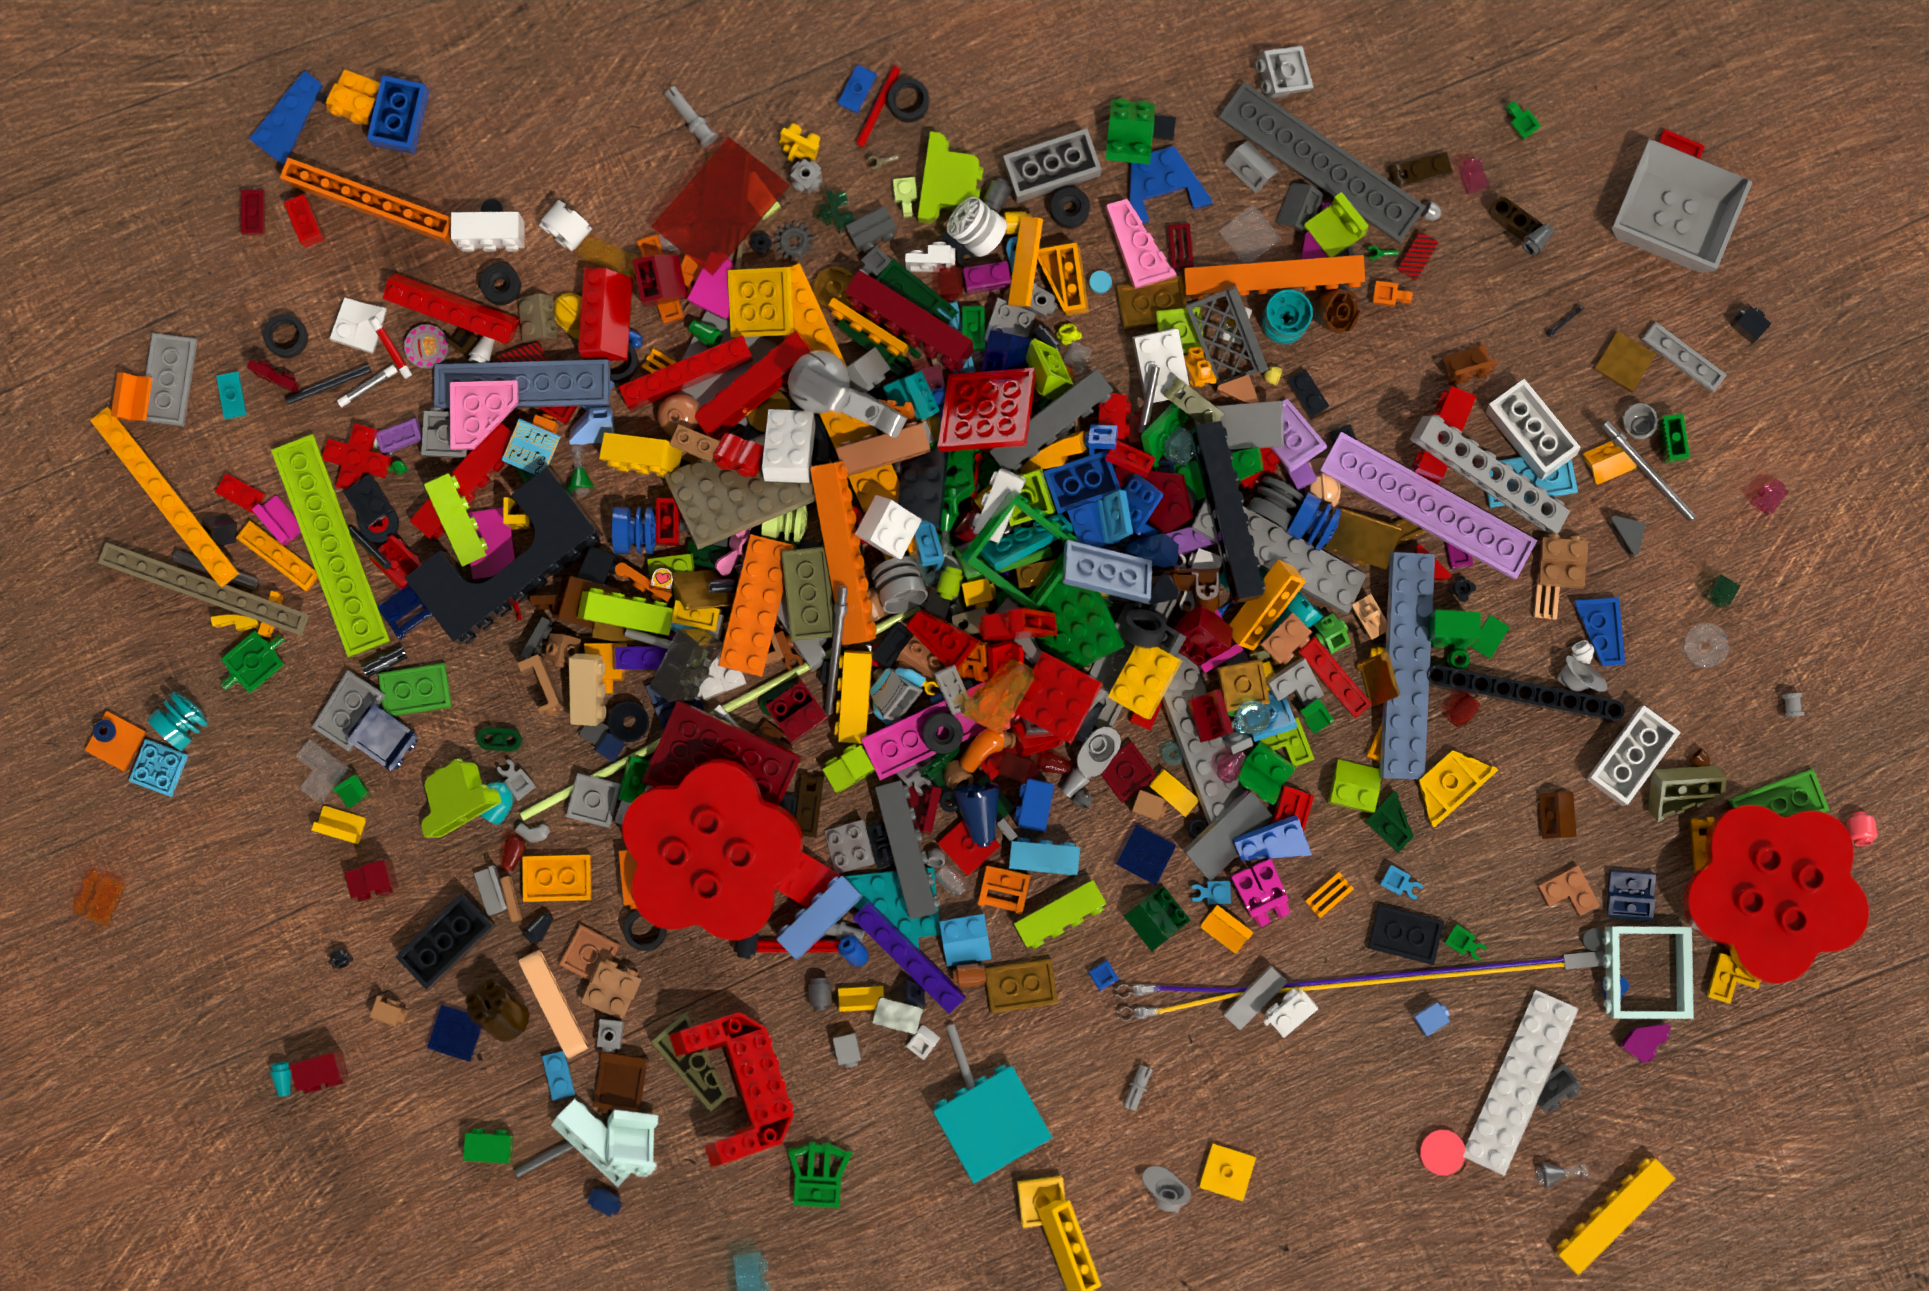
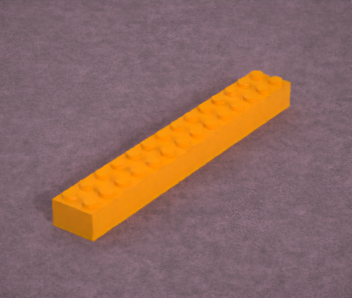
(811, 324)

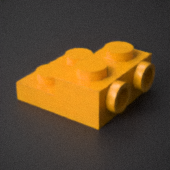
(353, 97)

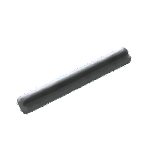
(193, 562)

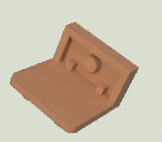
(1285, 639)
(920, 659)

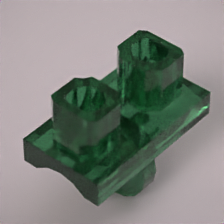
(835, 201)

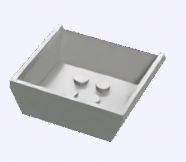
(1680, 207)

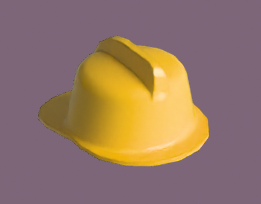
(568, 313)

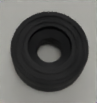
(1064, 219)
(504, 296)
(954, 737)

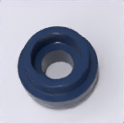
(110, 734)

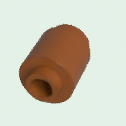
(969, 975)

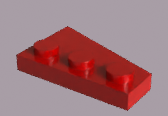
(942, 639)

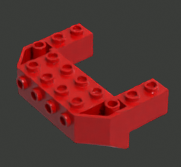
(756, 1078)

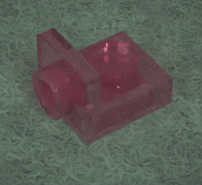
(1473, 176)

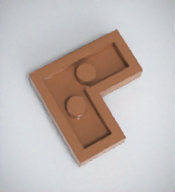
(1571, 885)

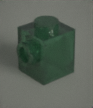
(1722, 591)

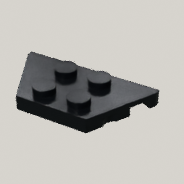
(924, 486)

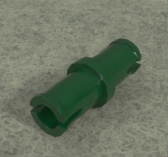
(938, 762)

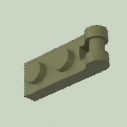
(1193, 402)

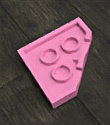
(478, 410)

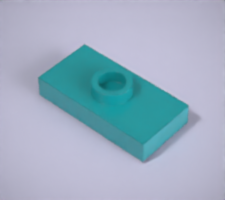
(231, 395)

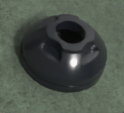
(617, 718)

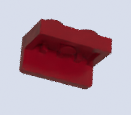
(1210, 716)

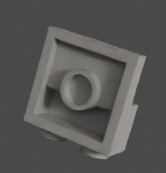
(1283, 72)
(437, 435)

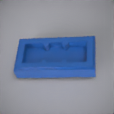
(857, 89)

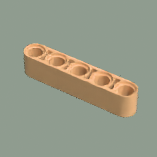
(553, 1004)

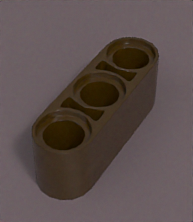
(1507, 219)

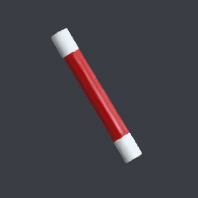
(378, 328)

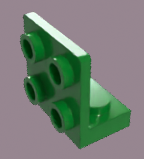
(1265, 772)

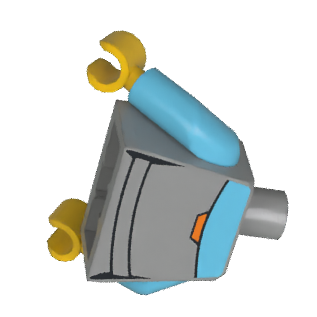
(896, 692)

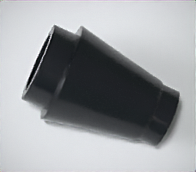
(538, 928)

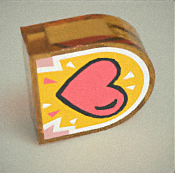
(662, 580)

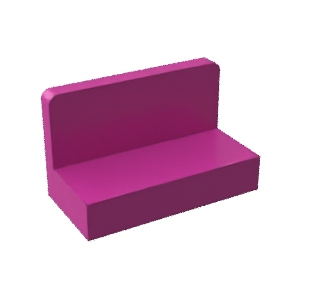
(278, 520)

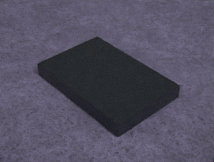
(1405, 934)

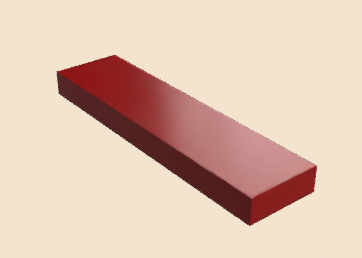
(1334, 677)

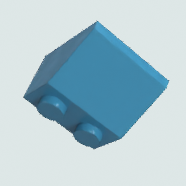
(965, 940)

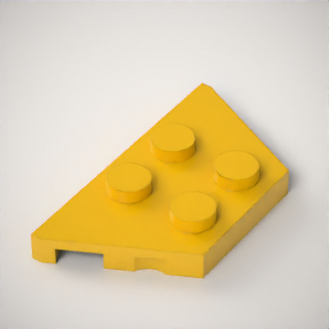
(1451, 784)

